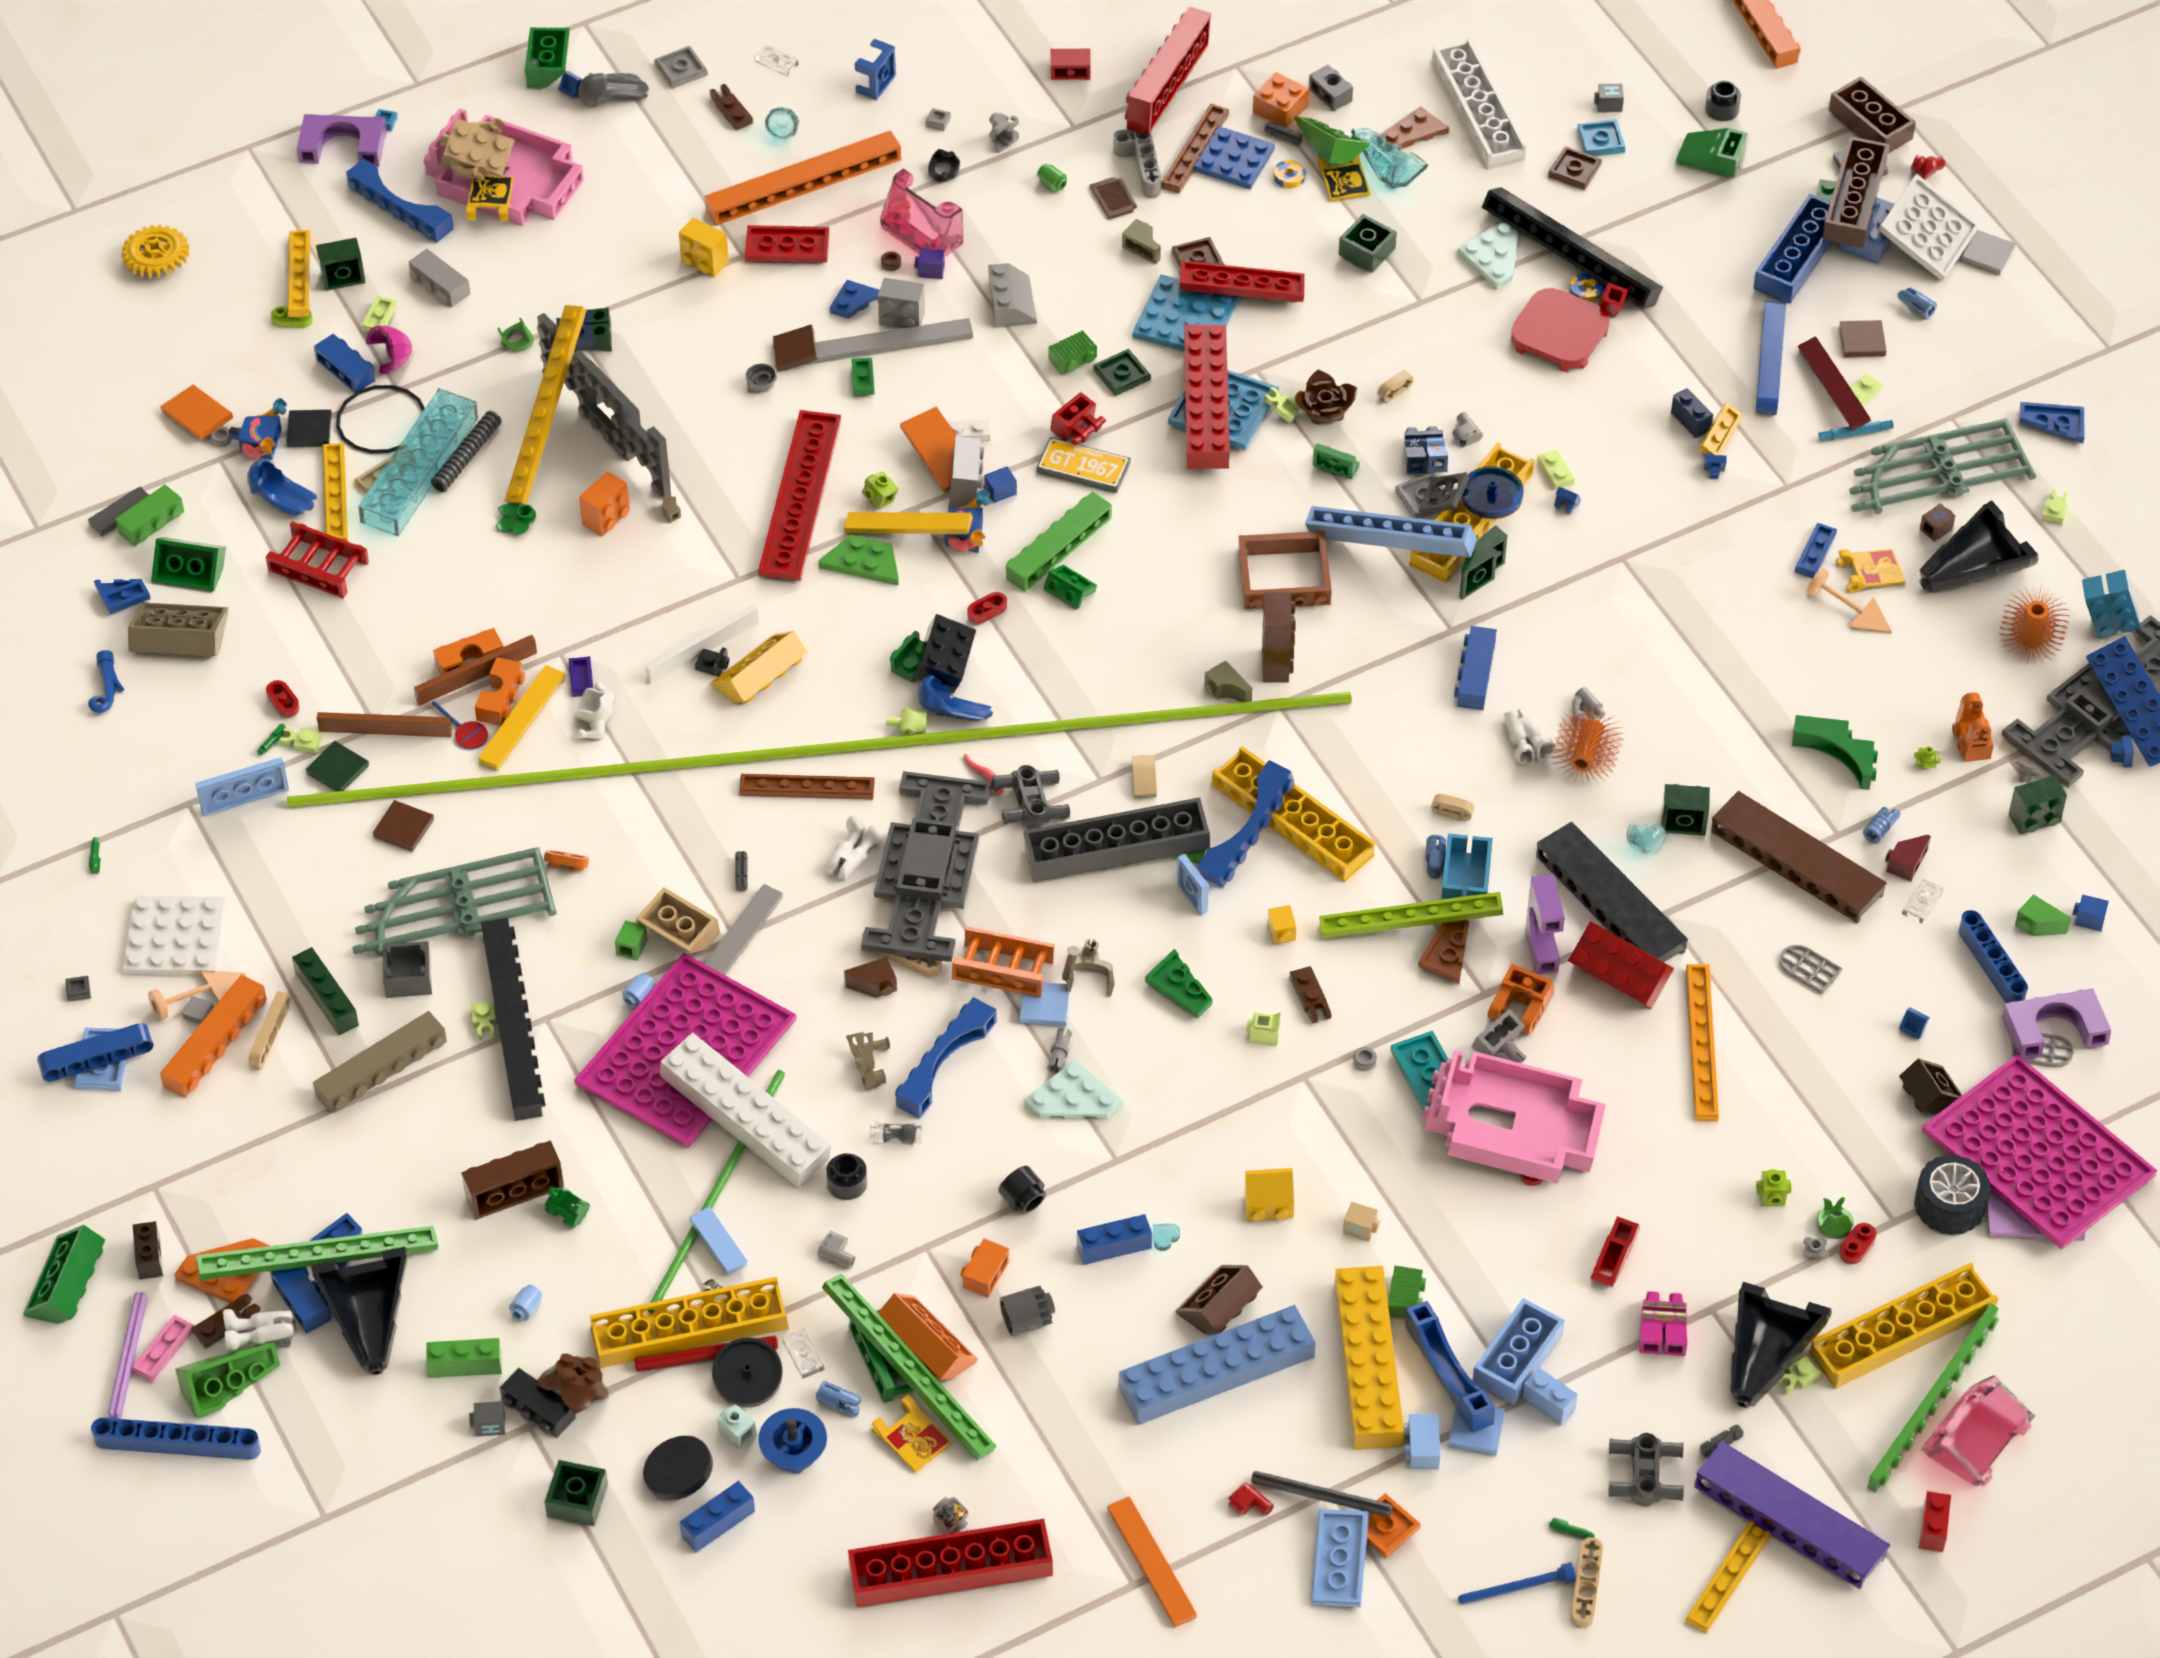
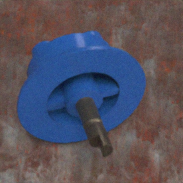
(792, 1439)

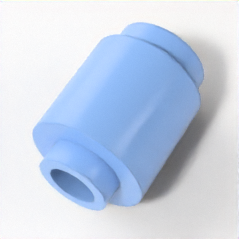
(637, 989)
(525, 1302)

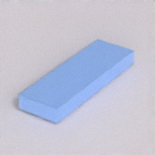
(718, 1240)

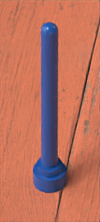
(1564, 1573)

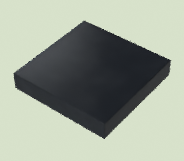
(309, 428)

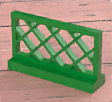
(878, 1368)

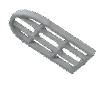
(1811, 975)
(2052, 1055)

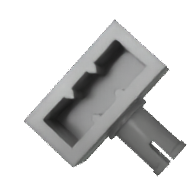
(1500, 1037)

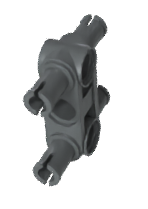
(1030, 796)
(1646, 1469)

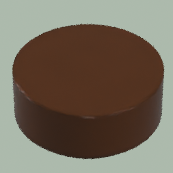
(891, 261)

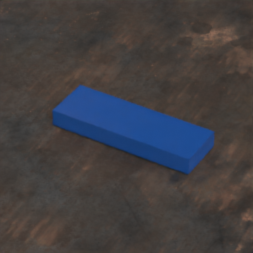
(1815, 550)

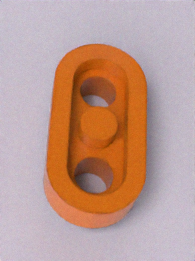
(559, 858)

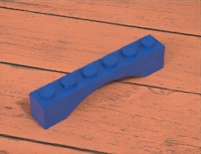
(427, 219)
(1222, 860)
(972, 1024)
(1466, 1395)

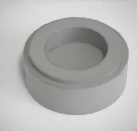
(220, 437)
(1364, 1058)

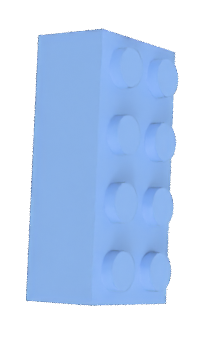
(1518, 1350)

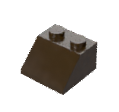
(1929, 1086)

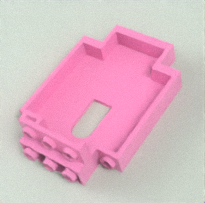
(537, 162)
(1549, 1124)

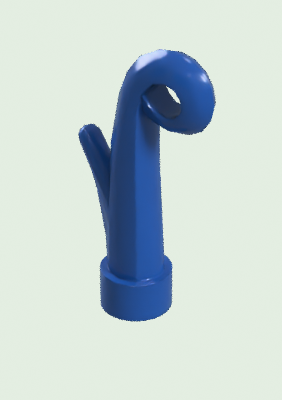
(105, 662)

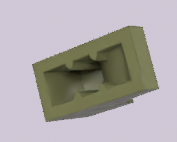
(1139, 240)
(1226, 682)

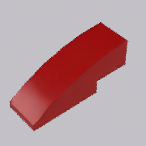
(1615, 1251)

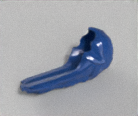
(278, 489)
(939, 700)

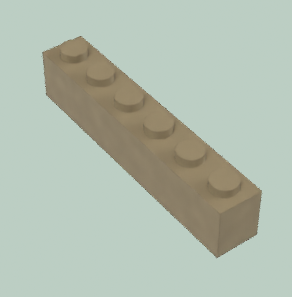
(380, 1061)

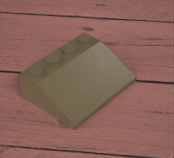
(177, 629)

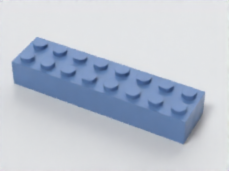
(1216, 1364)

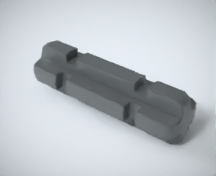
(1283, 132)
(741, 870)
(1734, 1433)

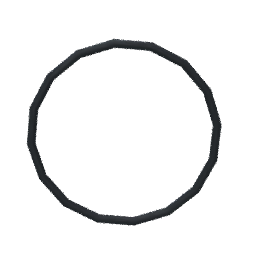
(363, 391)

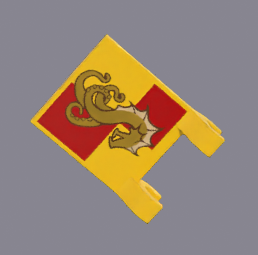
(1871, 569)
(913, 1436)

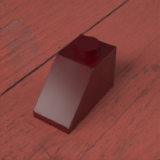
(1907, 856)

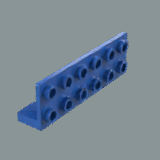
(2130, 694)

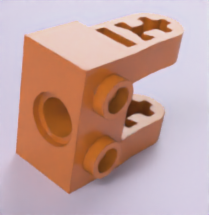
(1972, 729)
(1525, 988)

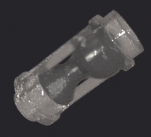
(896, 1133)

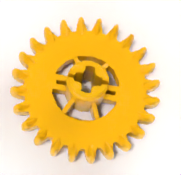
(155, 256)

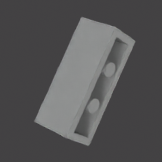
(439, 277)

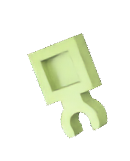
(1284, 406)
(2055, 508)
(304, 741)
(483, 1018)
(1801, 1374)

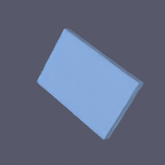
(102, 1078)

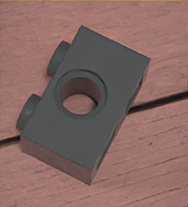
(1331, 87)

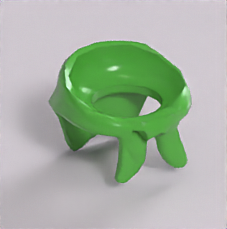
(524, 343)
(1832, 1225)

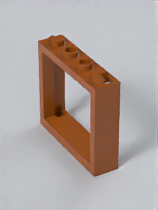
(1282, 544)

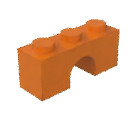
(475, 646)
(496, 705)

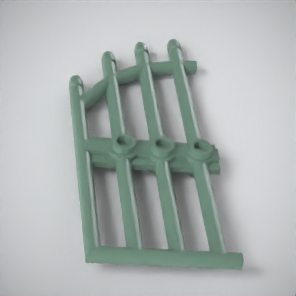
(1943, 464)
(461, 897)

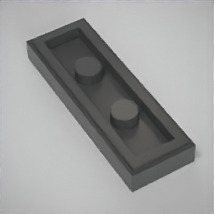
(105, 519)

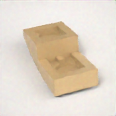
(1144, 776)

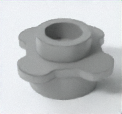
(1815, 1253)

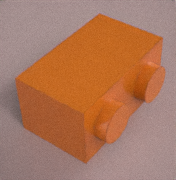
(985, 1267)

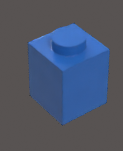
(1000, 484)
(2090, 912)

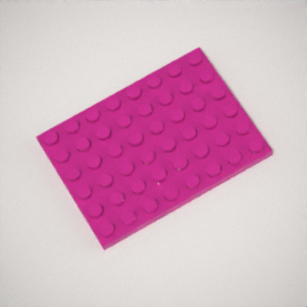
(683, 1002)
(2040, 1151)

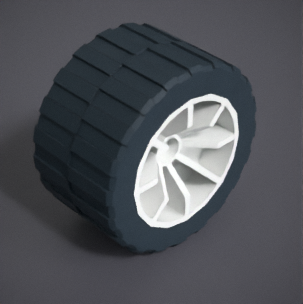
(1952, 1194)

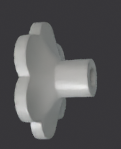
(2026, 771)

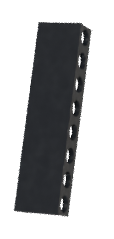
(1609, 892)

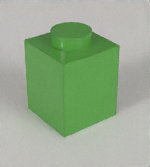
(631, 940)

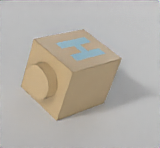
(1361, 1221)

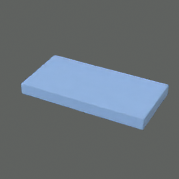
(242, 786)
(1340, 1558)

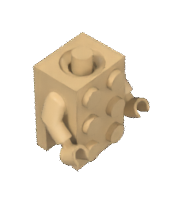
(476, 149)

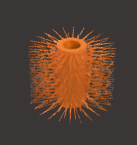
(2034, 624)
(1587, 745)

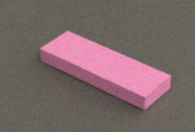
(162, 1348)

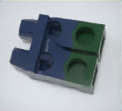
(595, 330)

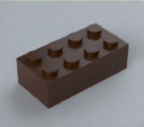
(1871, 114)
(1278, 637)
(512, 1179)

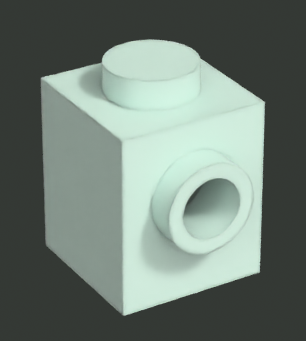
(736, 1426)

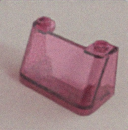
(918, 221)
(1978, 1430)

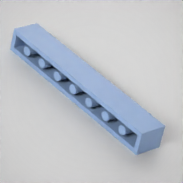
(1392, 531)

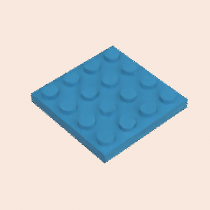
(1172, 308)
(1245, 408)

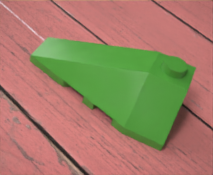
(1331, 142)
(218, 1379)

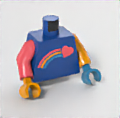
(261, 432)
(973, 540)

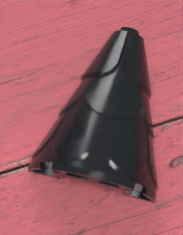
(1977, 553)
(366, 1304)
(1769, 1341)

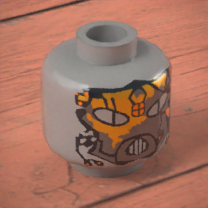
(950, 1515)

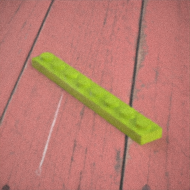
(1411, 915)

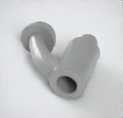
(1586, 698)

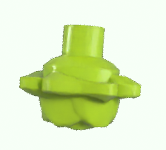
(1927, 757)

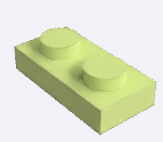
(379, 313)
(1866, 387)
(1556, 469)

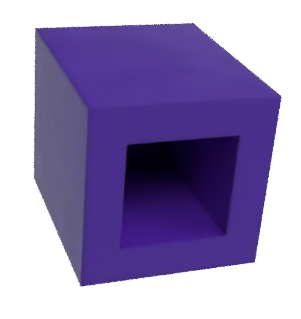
(930, 263)

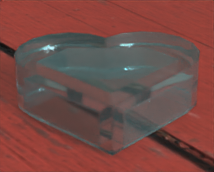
(1164, 1235)

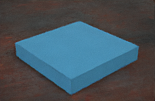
(1601, 137)

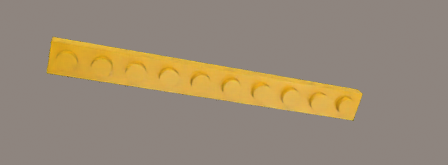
(545, 404)

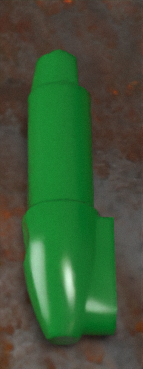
(271, 740)
(94, 860)
(1564, 1527)

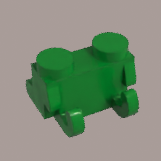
(567, 1205)

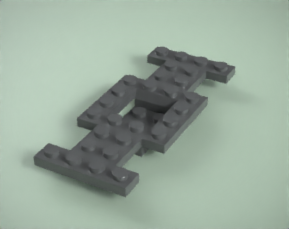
(624, 427)
(2082, 716)
(917, 864)

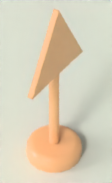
(1869, 618)
(217, 981)

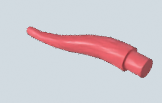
(986, 772)

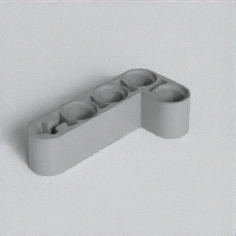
(1137, 144)

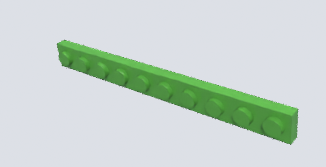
(314, 1252)
(909, 1367)
(1930, 1403)

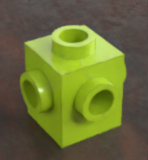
(879, 490)
(1773, 1187)

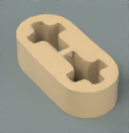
(1395, 386)
(1452, 807)

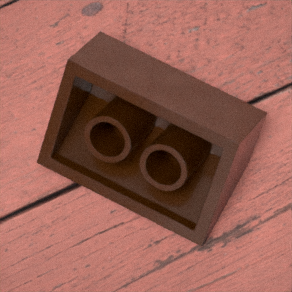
(1220, 1298)

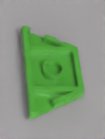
(863, 558)

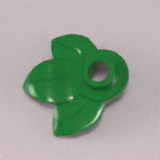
(516, 518)

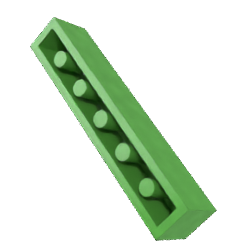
(1058, 541)

